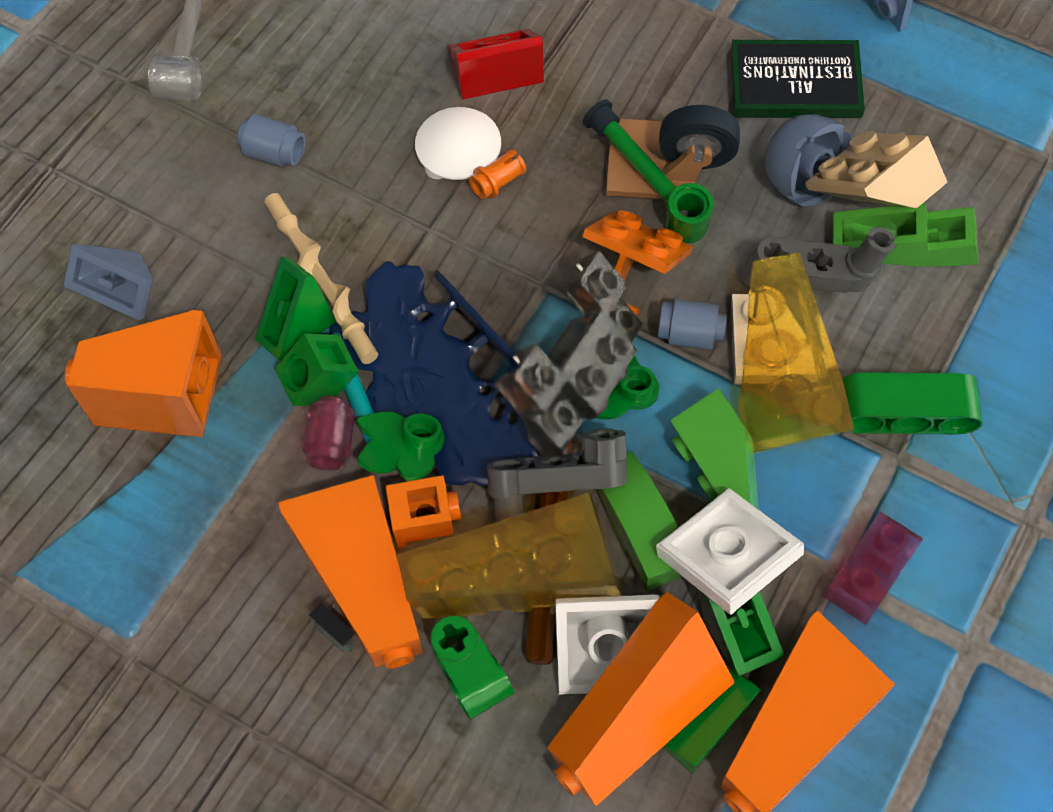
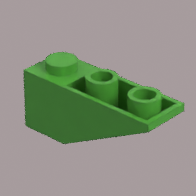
(720, 446)

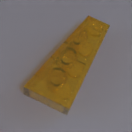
(513, 563)

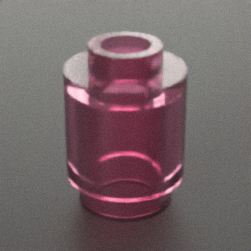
(328, 433)

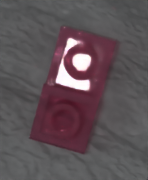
(873, 568)

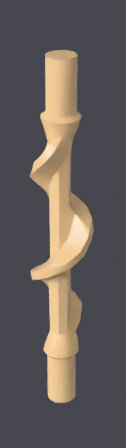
(336, 294)

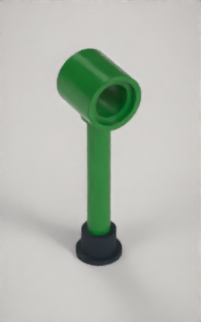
(680, 198)

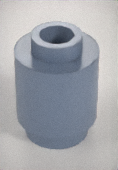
(271, 141)
(692, 324)

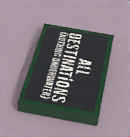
(796, 78)

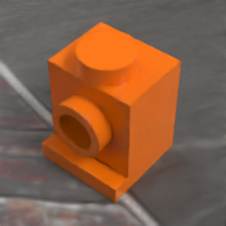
(412, 498)

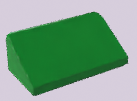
(707, 730)

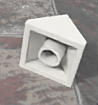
(592, 634)

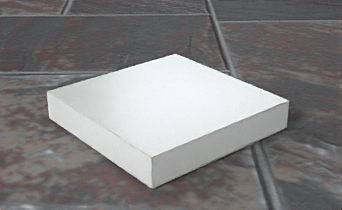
(730, 550)

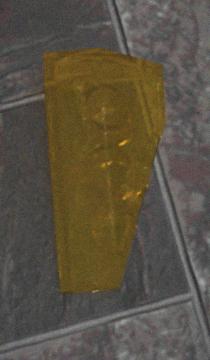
(789, 369)

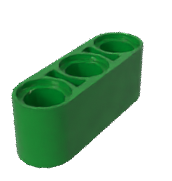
(913, 403)

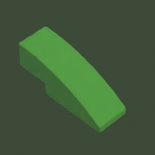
(919, 235)
(641, 523)

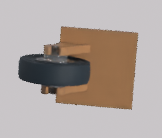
(679, 145)

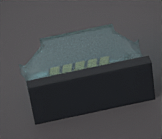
(332, 627)

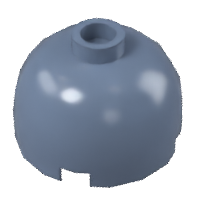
(799, 150)

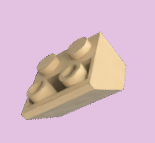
(882, 170)

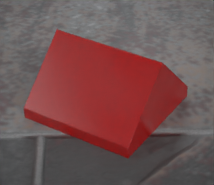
(498, 63)

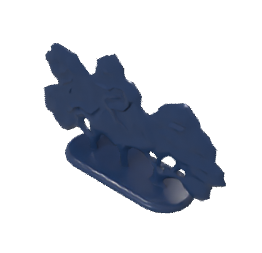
(431, 374)

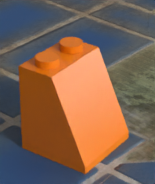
(148, 375)

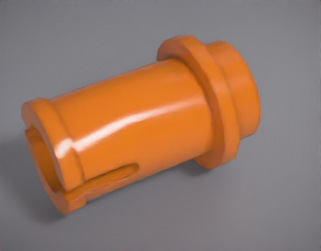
(489, 179)

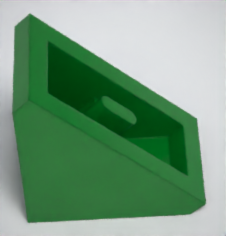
(292, 309)
(744, 636)

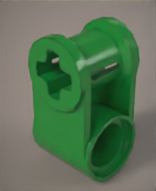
(473, 672)

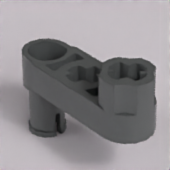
(841, 266)
(597, 467)

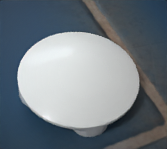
(456, 143)

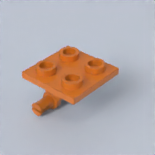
(630, 238)

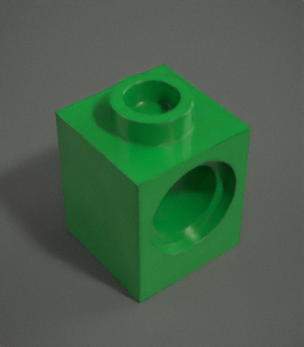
(315, 368)

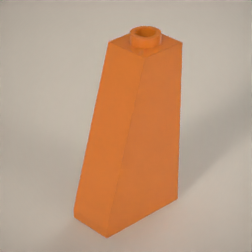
(355, 558)
(640, 701)
(808, 712)

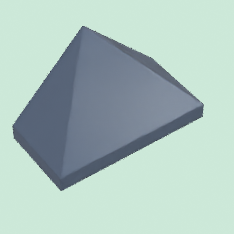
(110, 277)

